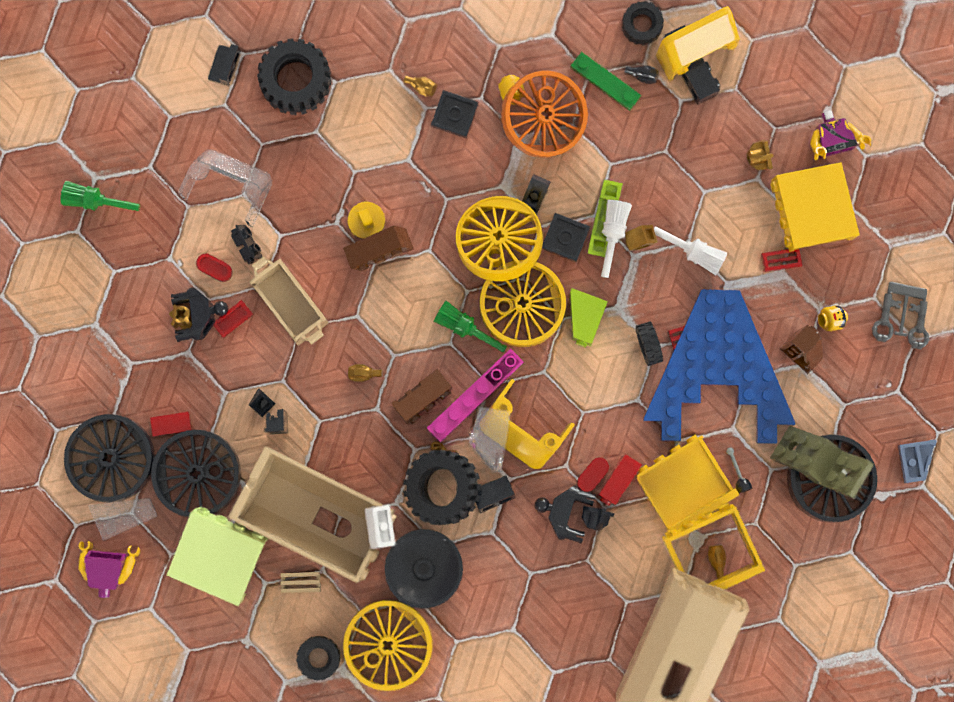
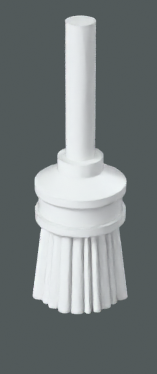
(614, 229)
(697, 251)

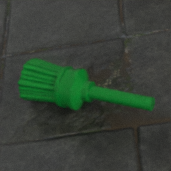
(90, 198)
(463, 325)

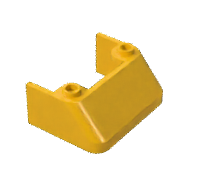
(696, 41)
(524, 446)

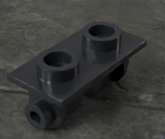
(243, 236)

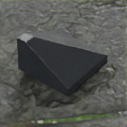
(261, 403)

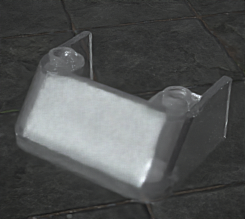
(255, 181)
(490, 437)

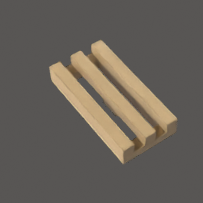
(294, 590)

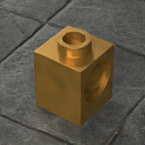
(640, 237)

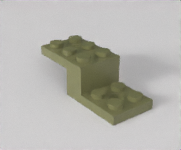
(822, 461)

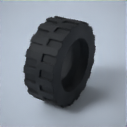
(646, 9)
(649, 343)
(303, 658)

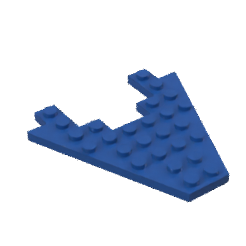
(719, 349)

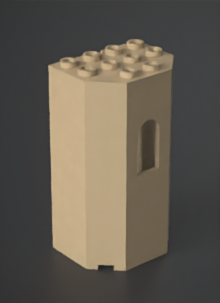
(283, 503)
(688, 625)

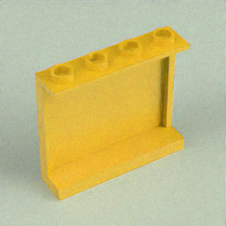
(814, 206)
(685, 484)

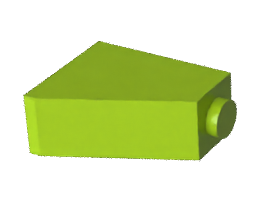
(585, 316)

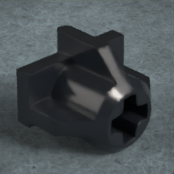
(596, 518)

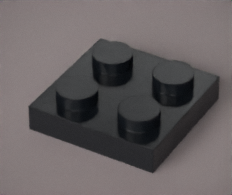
(454, 114)
(565, 237)

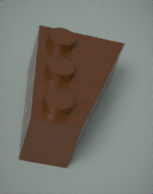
(378, 248)
(804, 348)
(422, 397)

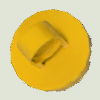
(366, 219)

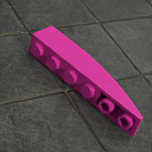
(474, 396)

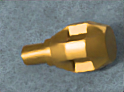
(422, 85)
(362, 373)
(717, 559)

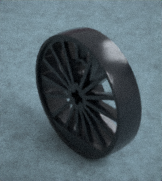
(142, 439)
(160, 478)
(797, 495)

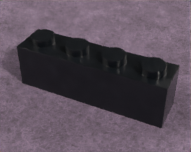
(699, 78)

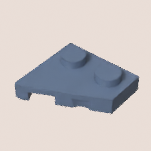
(915, 460)

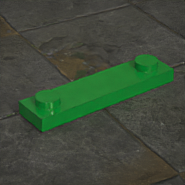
(605, 81)

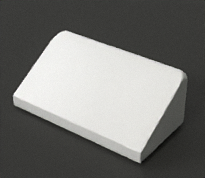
(379, 527)

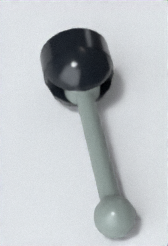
(742, 484)

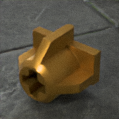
(760, 156)
(181, 317)

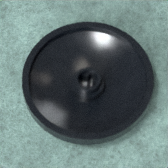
(423, 569)

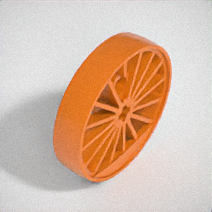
(546, 106)

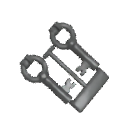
(921, 309)

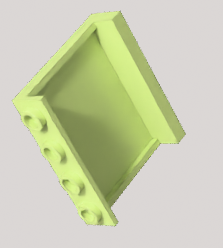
(216, 555)

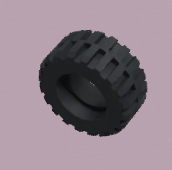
(294, 53)
(417, 486)

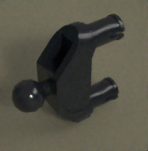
(201, 313)
(561, 509)

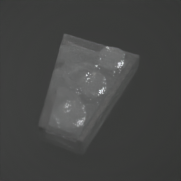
(121, 516)

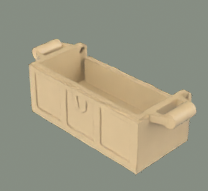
(288, 301)

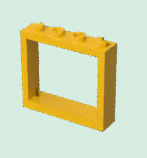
(730, 579)

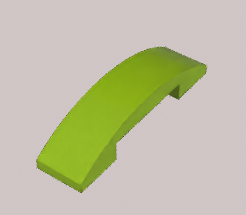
(598, 244)

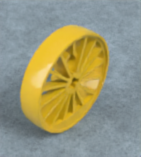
(491, 237)
(558, 298)
(416, 620)

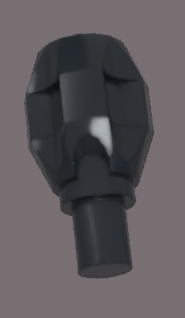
(644, 74)

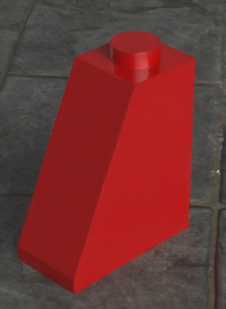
(619, 480)

